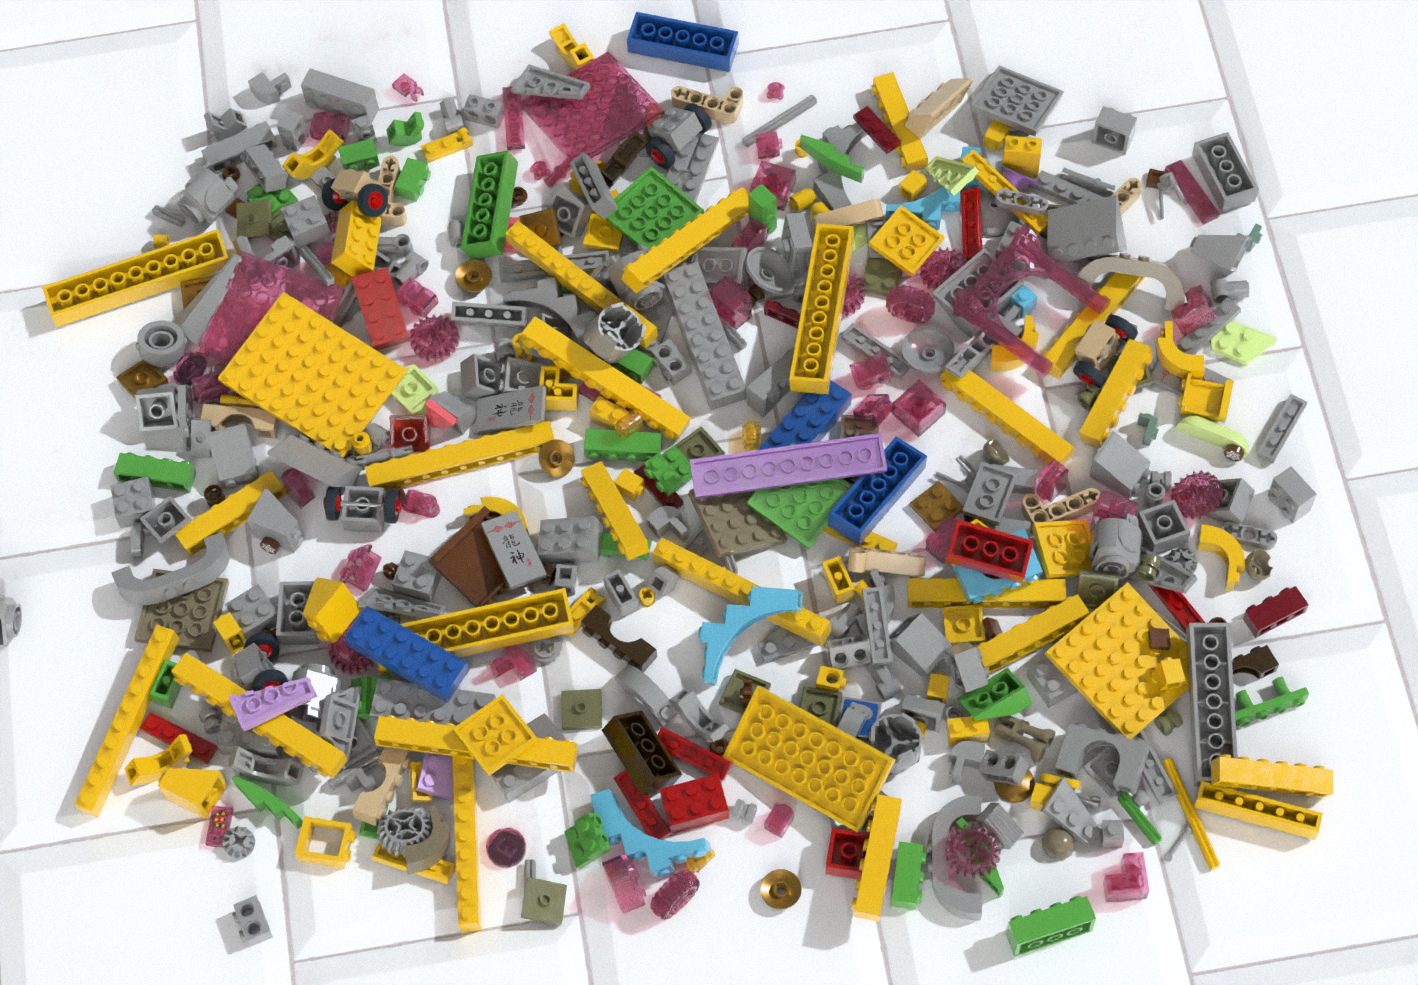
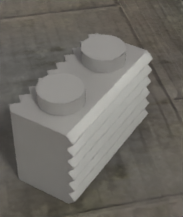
(620, 592)
(1001, 824)

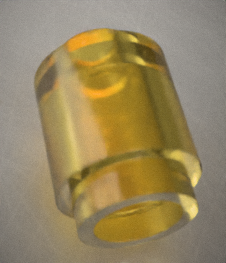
(628, 424)
(751, 435)

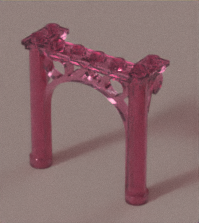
(1028, 247)

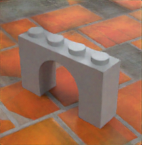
(1024, 485)
(1081, 740)

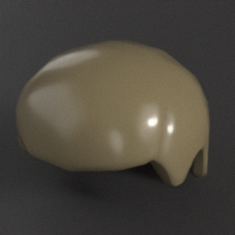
(995, 453)
(1257, 565)
(1058, 843)

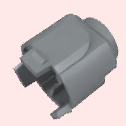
(206, 196)
(644, 299)
(616, 338)
(1115, 545)
(9, 619)
(324, 683)
(899, 734)

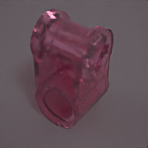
(420, 503)

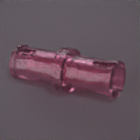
(558, 173)

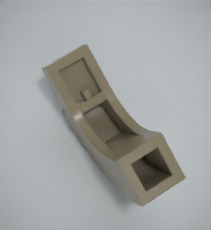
(431, 851)

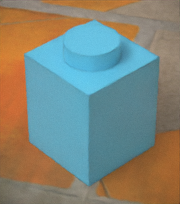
(1024, 299)

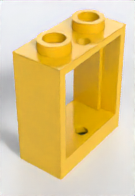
(302, 849)

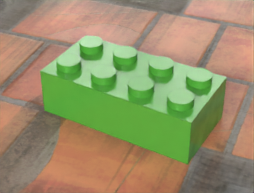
(1050, 925)

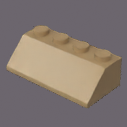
(937, 106)

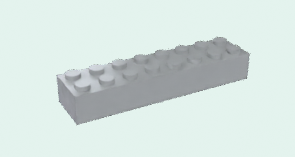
(704, 336)
(1210, 696)

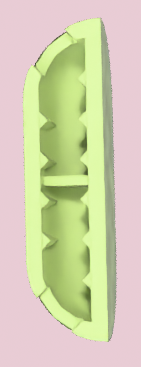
(1212, 432)

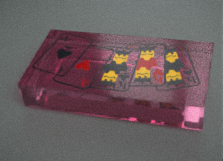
(218, 825)

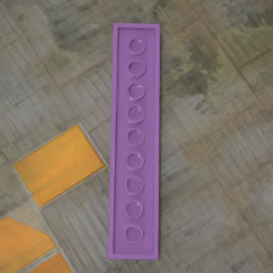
(788, 465)

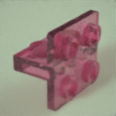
(360, 567)

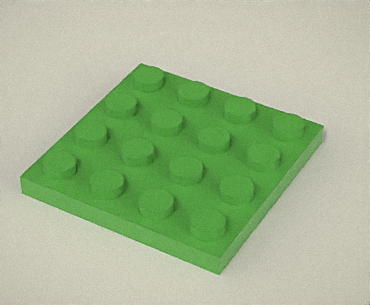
(652, 209)
(800, 508)

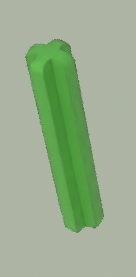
(1139, 818)

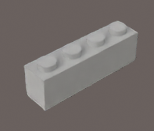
(232, 150)
(593, 185)
(489, 315)

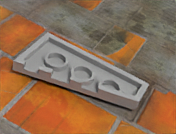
(547, 83)
(1167, 576)
(395, 602)

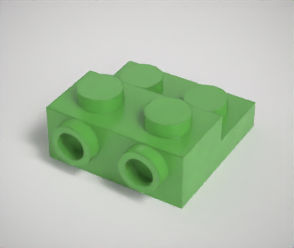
(278, 198)
(669, 470)
(367, 694)
(587, 839)

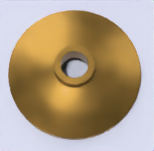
(470, 270)
(563, 454)
(1016, 793)
(778, 880)

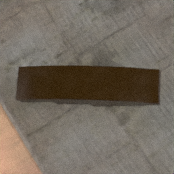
(623, 158)

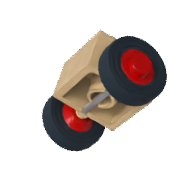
(356, 186)
(1099, 347)

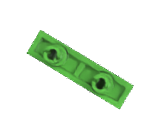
(1262, 710)

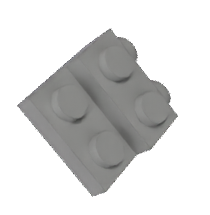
(284, 253)
(518, 375)

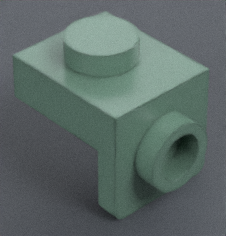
(1257, 236)
(1149, 421)

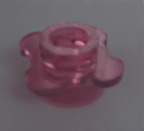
(775, 86)
(539, 165)

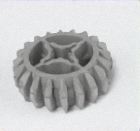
(403, 825)

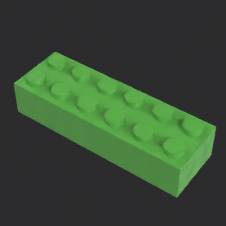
(489, 205)

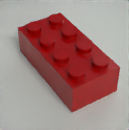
(380, 309)
(989, 551)

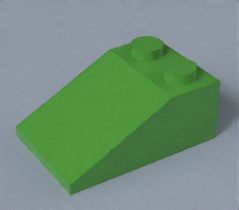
(999, 698)

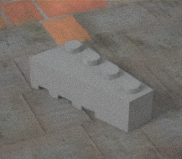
(770, 386)

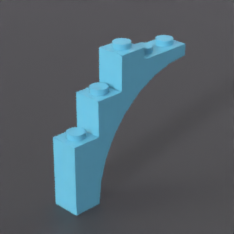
(930, 207)
(738, 618)
(637, 845)

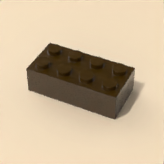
(641, 752)

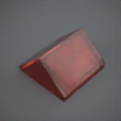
(410, 430)

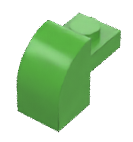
(406, 133)

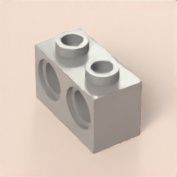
(483, 111)
(292, 130)
(674, 359)
(848, 647)
(1003, 767)
(254, 920)

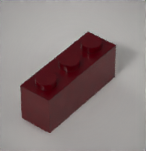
(1275, 611)

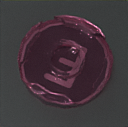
(190, 367)
(506, 847)

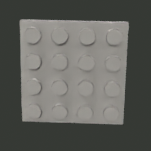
(1016, 100)

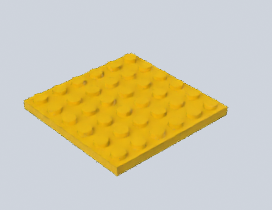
(1112, 662)

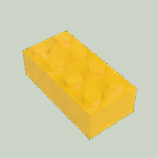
(355, 240)

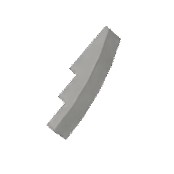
(971, 355)

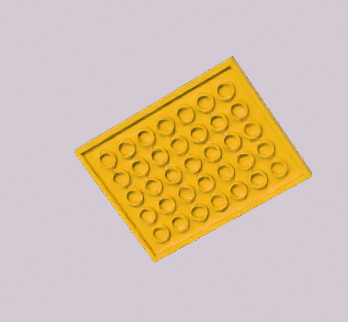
(312, 374)

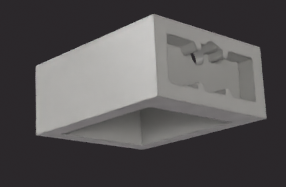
(796, 242)

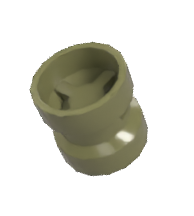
(1089, 396)
(1148, 567)
(1168, 722)

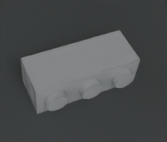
(265, 168)

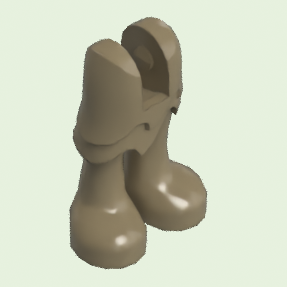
(1016, 734)

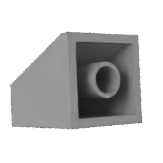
(1221, 249)
(233, 456)
(1120, 466)
(273, 520)
(919, 644)

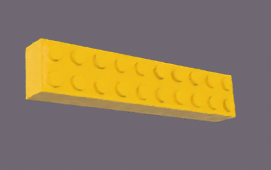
(135, 278)
(822, 309)
(497, 624)

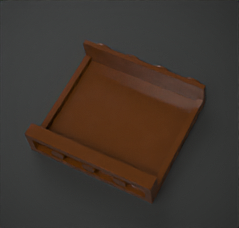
(470, 563)

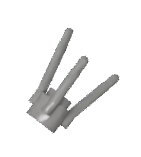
(1168, 183)
(969, 479)

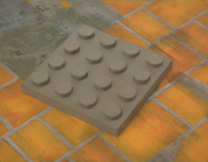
(734, 525)
(187, 614)

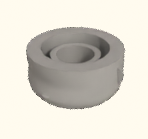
(161, 334)

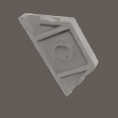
(184, 413)
(340, 718)

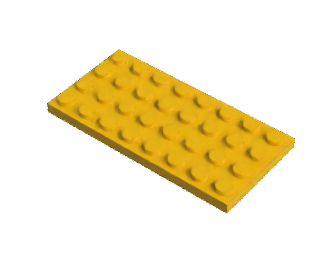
(809, 758)

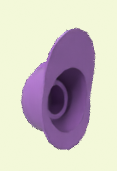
(1017, 180)

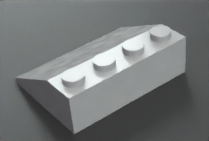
(1085, 230)
(967, 276)
(316, 461)
(517, 779)

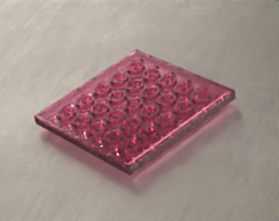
(604, 115)
(251, 296)

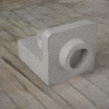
(601, 274)

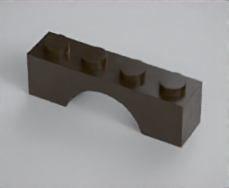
(635, 653)
(1258, 662)

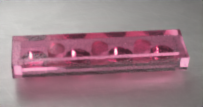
(513, 120)
(1193, 192)

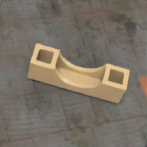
(223, 416)
(371, 805)

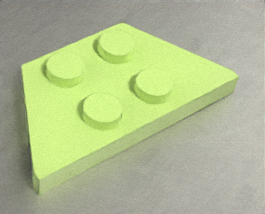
(1241, 343)
(414, 391)

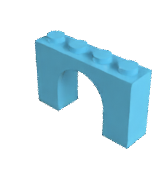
(977, 585)

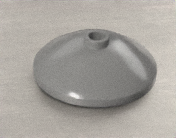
(994, 219)
(769, 270)
(930, 342)

